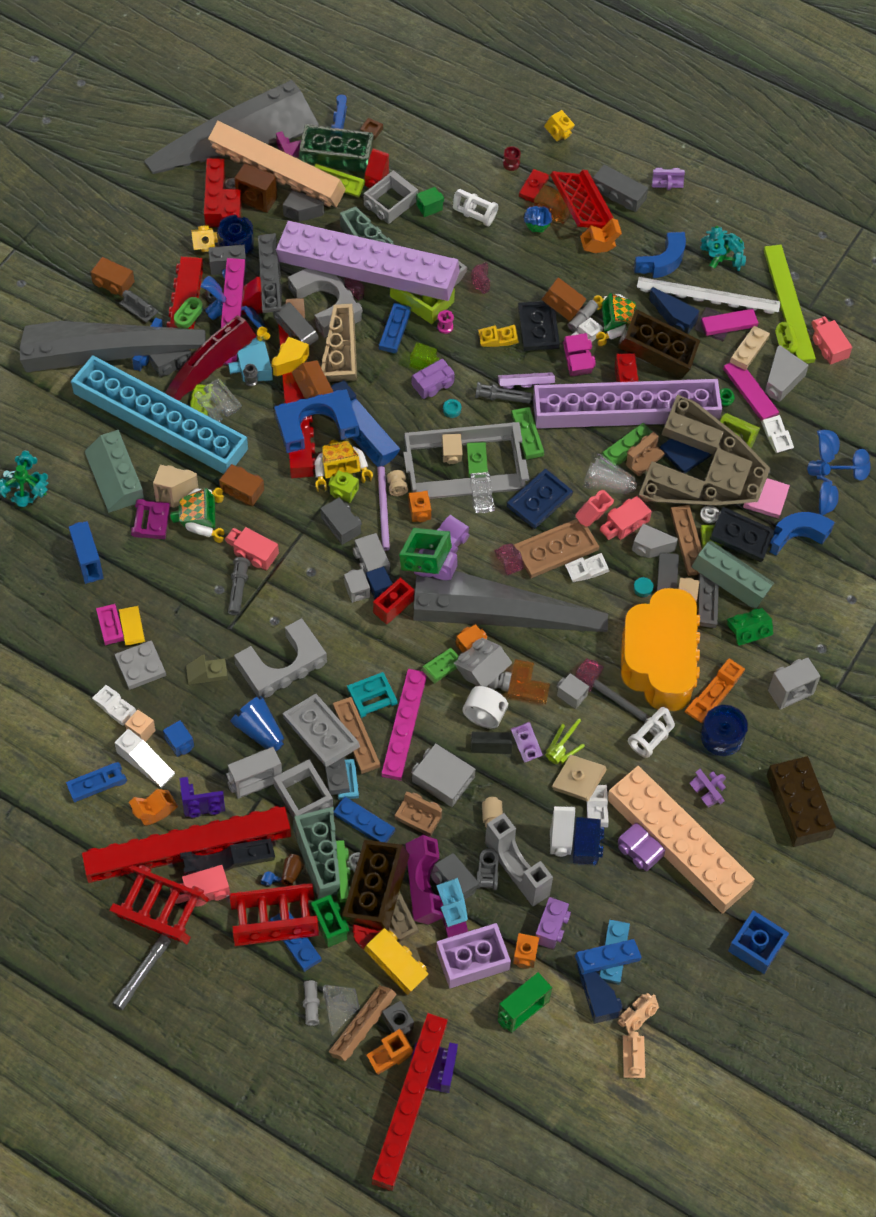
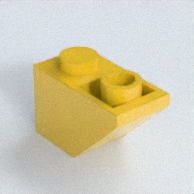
(290, 356)

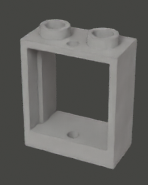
(401, 186)
(253, 772)
(295, 775)

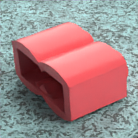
(594, 508)

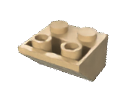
(173, 484)

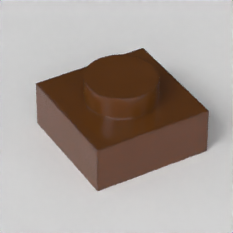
(372, 126)

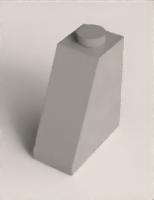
(784, 374)

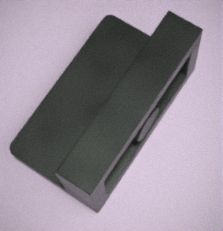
(491, 742)

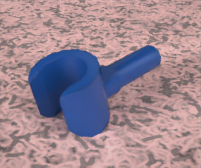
(268, 878)

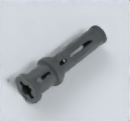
(493, 392)
(238, 577)

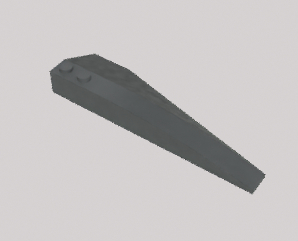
(259, 117)
(74, 343)
(486, 602)

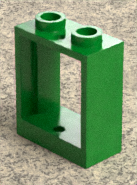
(425, 539)
(524, 1002)

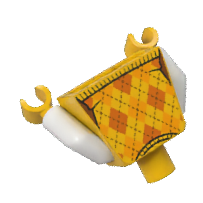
(340, 457)

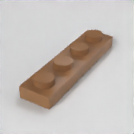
(687, 536)
(349, 716)
(362, 1023)

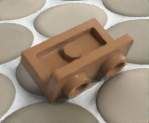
(643, 454)
(419, 813)

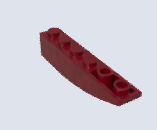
(211, 356)

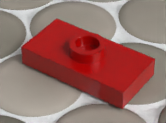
(533, 185)

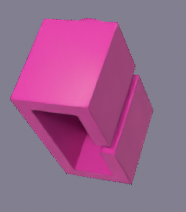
(578, 354)

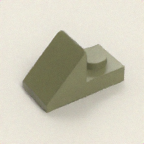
(206, 671)

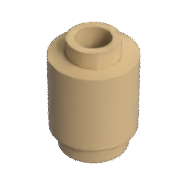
(491, 809)

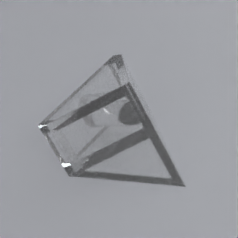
(339, 1005)

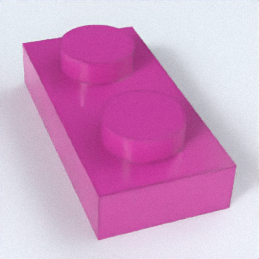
(110, 624)

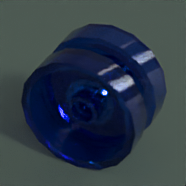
(724, 730)

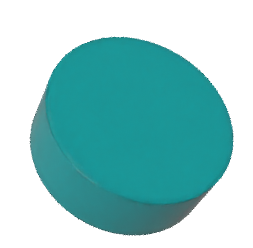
(452, 408)
(643, 587)

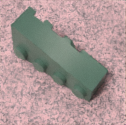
(357, 224)

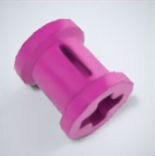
(448, 325)

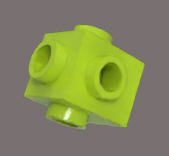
(343, 486)

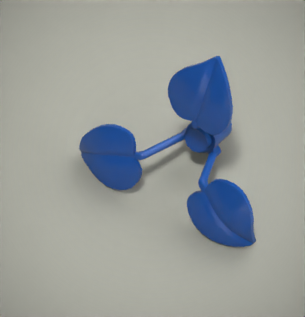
(215, 309)
(828, 447)

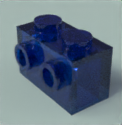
(587, 841)

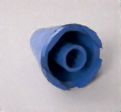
(259, 724)

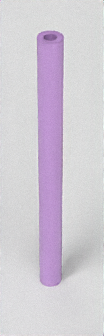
(383, 508)

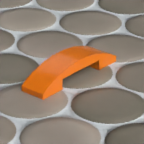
(716, 690)

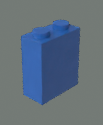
(86, 552)

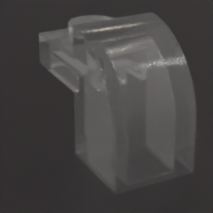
(481, 492)

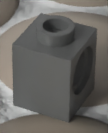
(398, 1011)

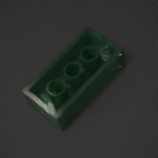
(336, 148)

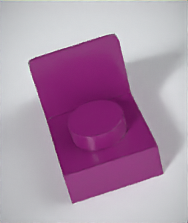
(285, 146)

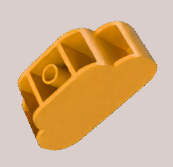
(662, 649)

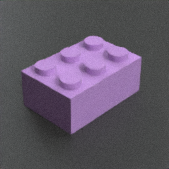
(473, 955)

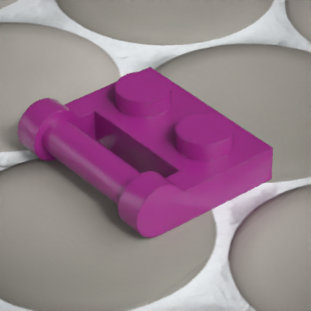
(157, 519)

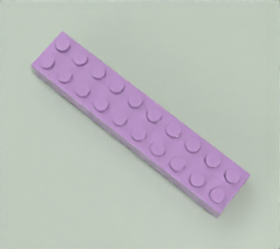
(368, 260)
(619, 402)

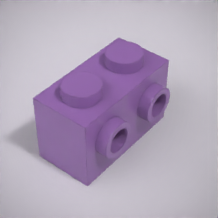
(551, 923)

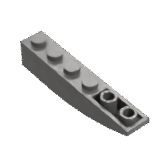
(270, 273)

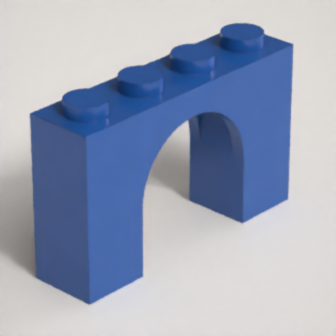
(335, 405)

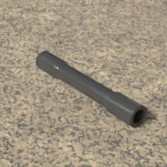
(128, 991)

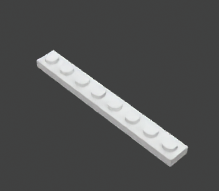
(715, 296)

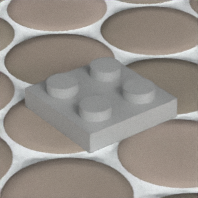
(140, 665)

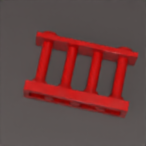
(159, 925)
(274, 930)

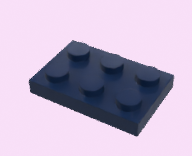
(539, 498)

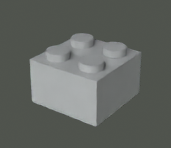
(482, 662)
(793, 683)

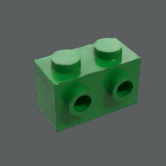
(329, 920)

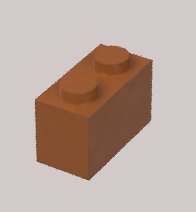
(112, 276)
(564, 299)
(311, 379)
(242, 484)

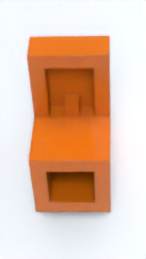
(601, 240)
(154, 807)
(393, 1051)

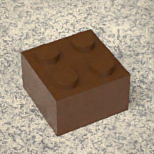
(256, 187)

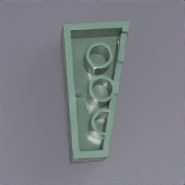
(319, 849)

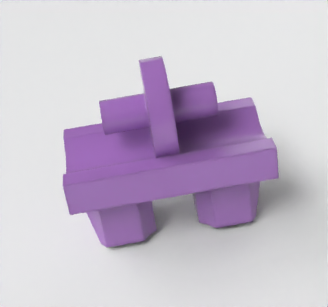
(668, 178)
(526, 742)
(713, 795)

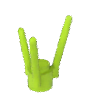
(556, 752)

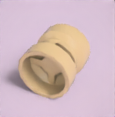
(397, 483)

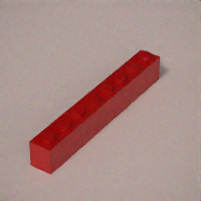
(409, 1102)

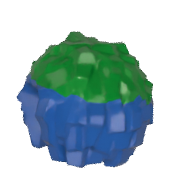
(537, 218)

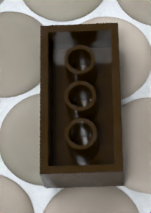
(659, 343)
(801, 801)
(376, 885)

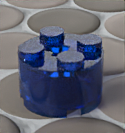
(236, 231)

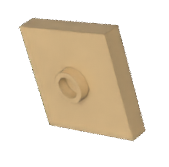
(579, 778)

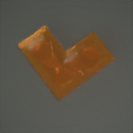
(523, 687)

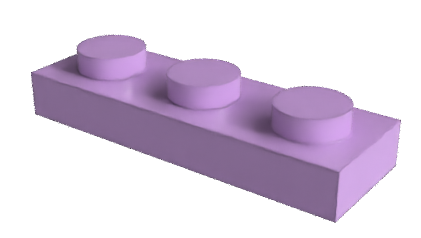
(526, 380)

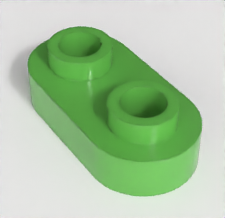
(186, 315)

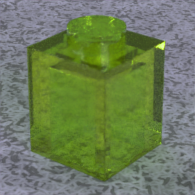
(423, 356)

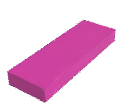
(729, 322)

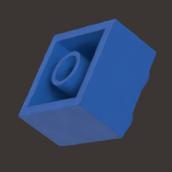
(758, 942)

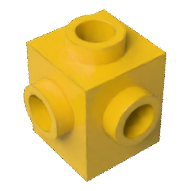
(559, 126)
(201, 232)

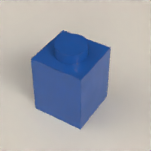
(178, 738)

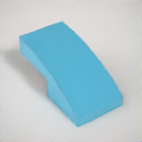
(453, 902)

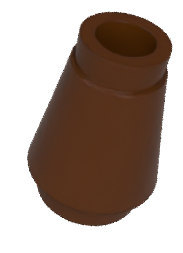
(291, 869)

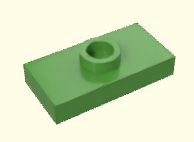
(477, 457)
(441, 665)

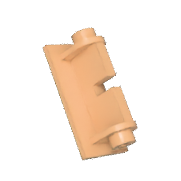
(645, 1007)
(633, 1056)

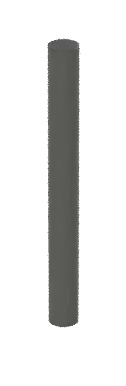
(621, 701)

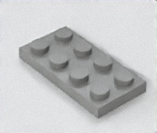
(321, 730)

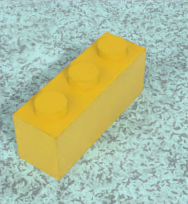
(396, 960)

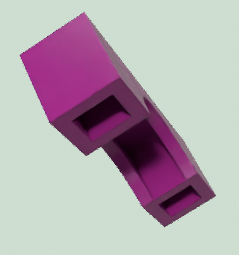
(422, 857)

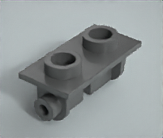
(137, 306)

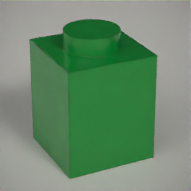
(429, 201)

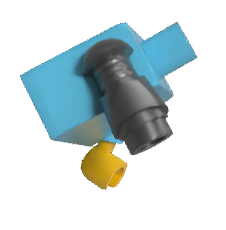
(253, 360)

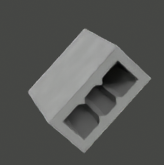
(443, 775)

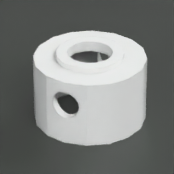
(487, 707)

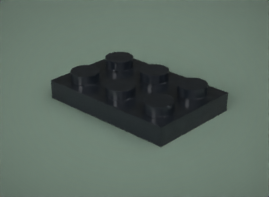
(538, 326)
(742, 534)

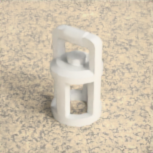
(470, 205)
(656, 728)

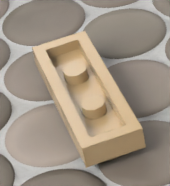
(749, 347)

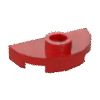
(363, 935)

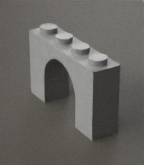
(311, 281)
(267, 680)
(533, 881)

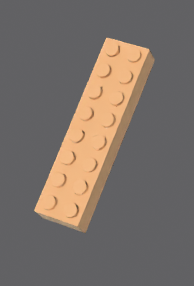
(282, 165)
(684, 840)

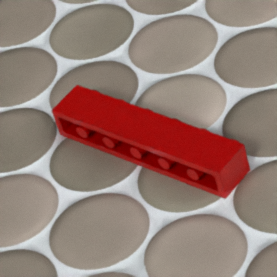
(185, 285)

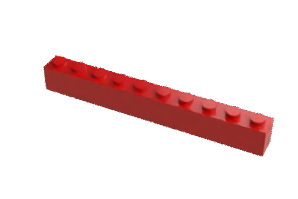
(300, 461)
(200, 840)

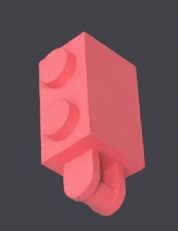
(830, 340)
(626, 518)
(253, 547)
(211, 880)

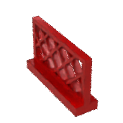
(588, 194)

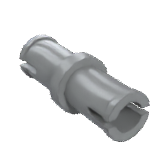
(582, 315)
(311, 1003)

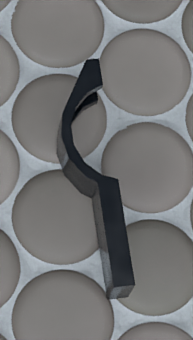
(231, 857)

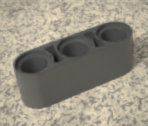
(295, 324)

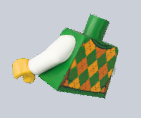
(616, 312)
(198, 512)

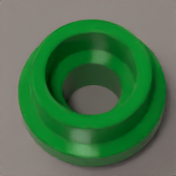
(727, 393)

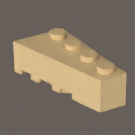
(340, 350)

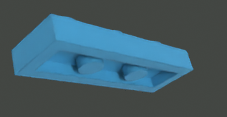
(616, 932)

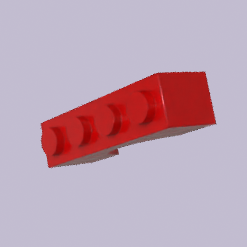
(214, 191)

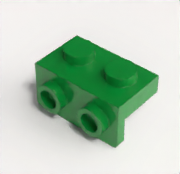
(751, 626)

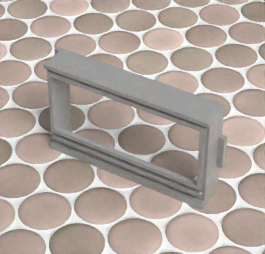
(472, 434)

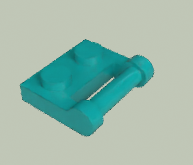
(369, 689)

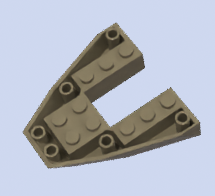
(734, 472)

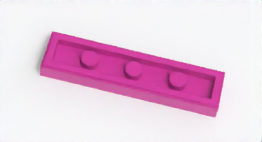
(751, 391)

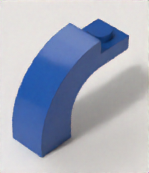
(666, 262)
(801, 524)

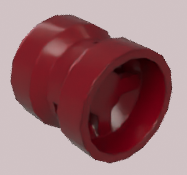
(511, 158)

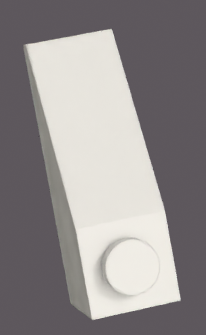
(143, 758)
(562, 831)

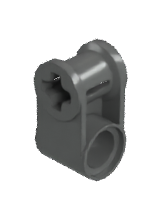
(487, 873)

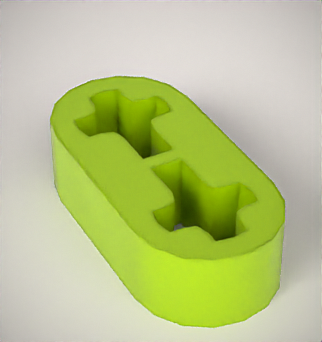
(790, 336)

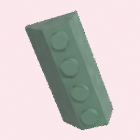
(114, 471)
(732, 574)

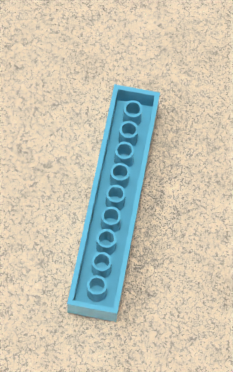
(159, 415)

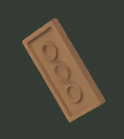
(556, 547)

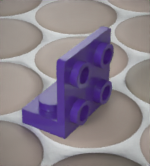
(200, 804)
(443, 1068)

